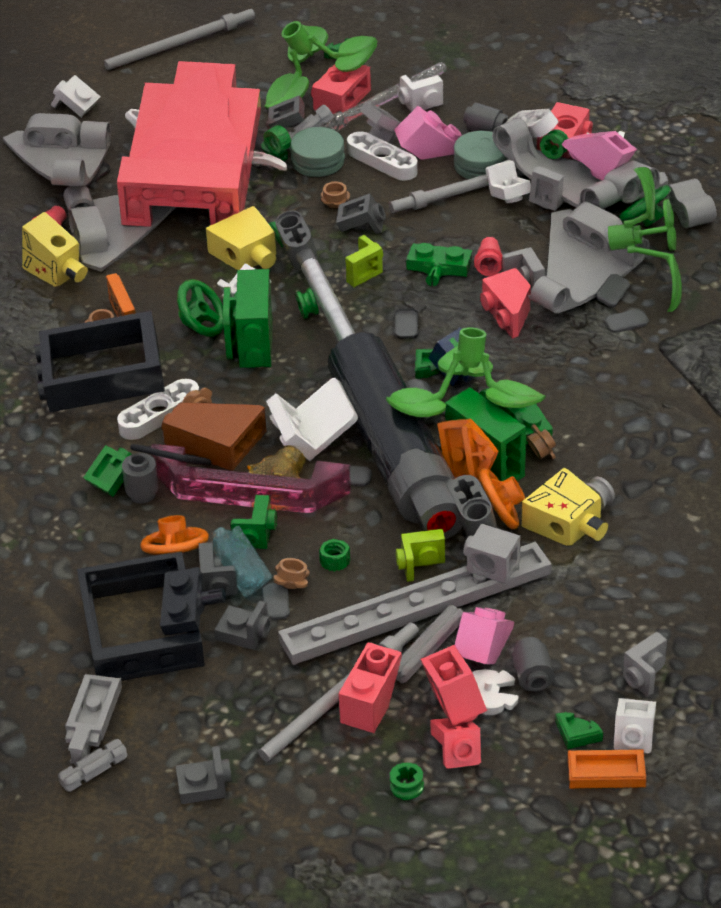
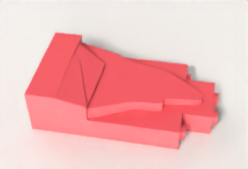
(191, 145)

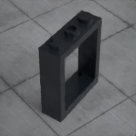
(104, 384)
(142, 657)

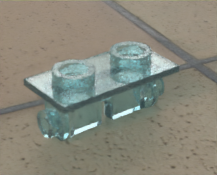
(238, 551)

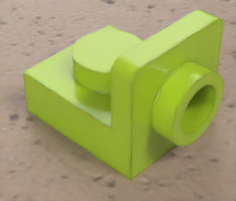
(364, 263)
(420, 550)

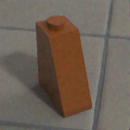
(215, 430)

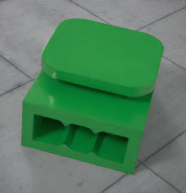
(249, 319)
(501, 426)

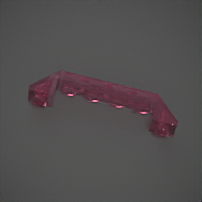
(327, 485)

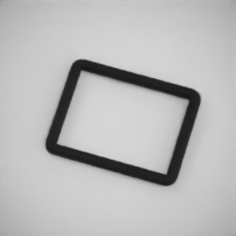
(170, 455)

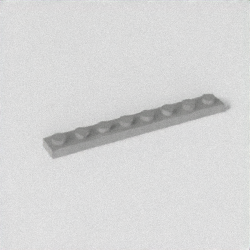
(404, 606)

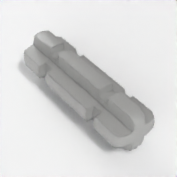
(322, 115)
(92, 765)

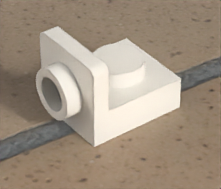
(634, 725)

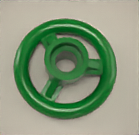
(639, 207)
(197, 309)

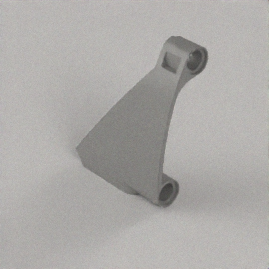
(59, 156)
(579, 184)
(99, 227)
(581, 258)

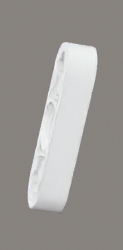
(538, 121)
(397, 164)
(141, 420)

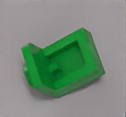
(262, 521)

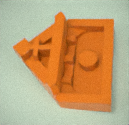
(466, 447)

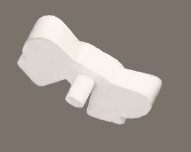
(488, 684)

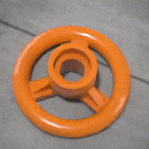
(503, 496)
(174, 536)

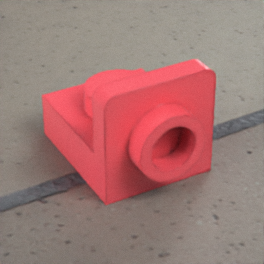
(459, 742)

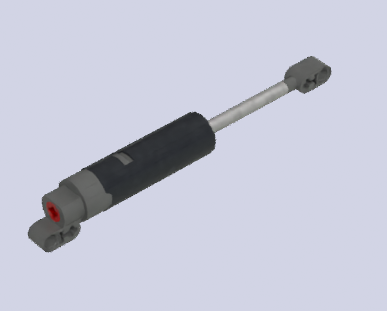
(398, 442)

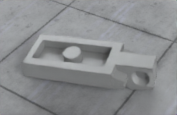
(91, 714)

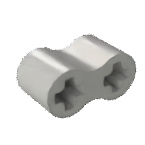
(691, 203)

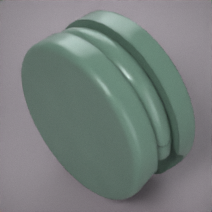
(317, 151)
(476, 152)

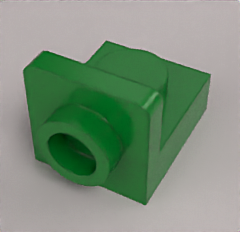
(107, 470)

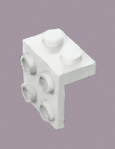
(316, 420)

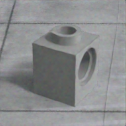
(492, 553)

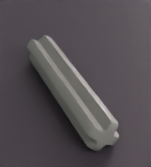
(429, 642)

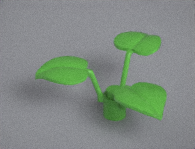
(304, 42)
(628, 235)
(469, 360)

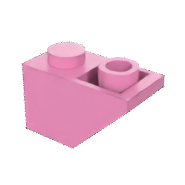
(426, 135)
(600, 151)
(483, 634)

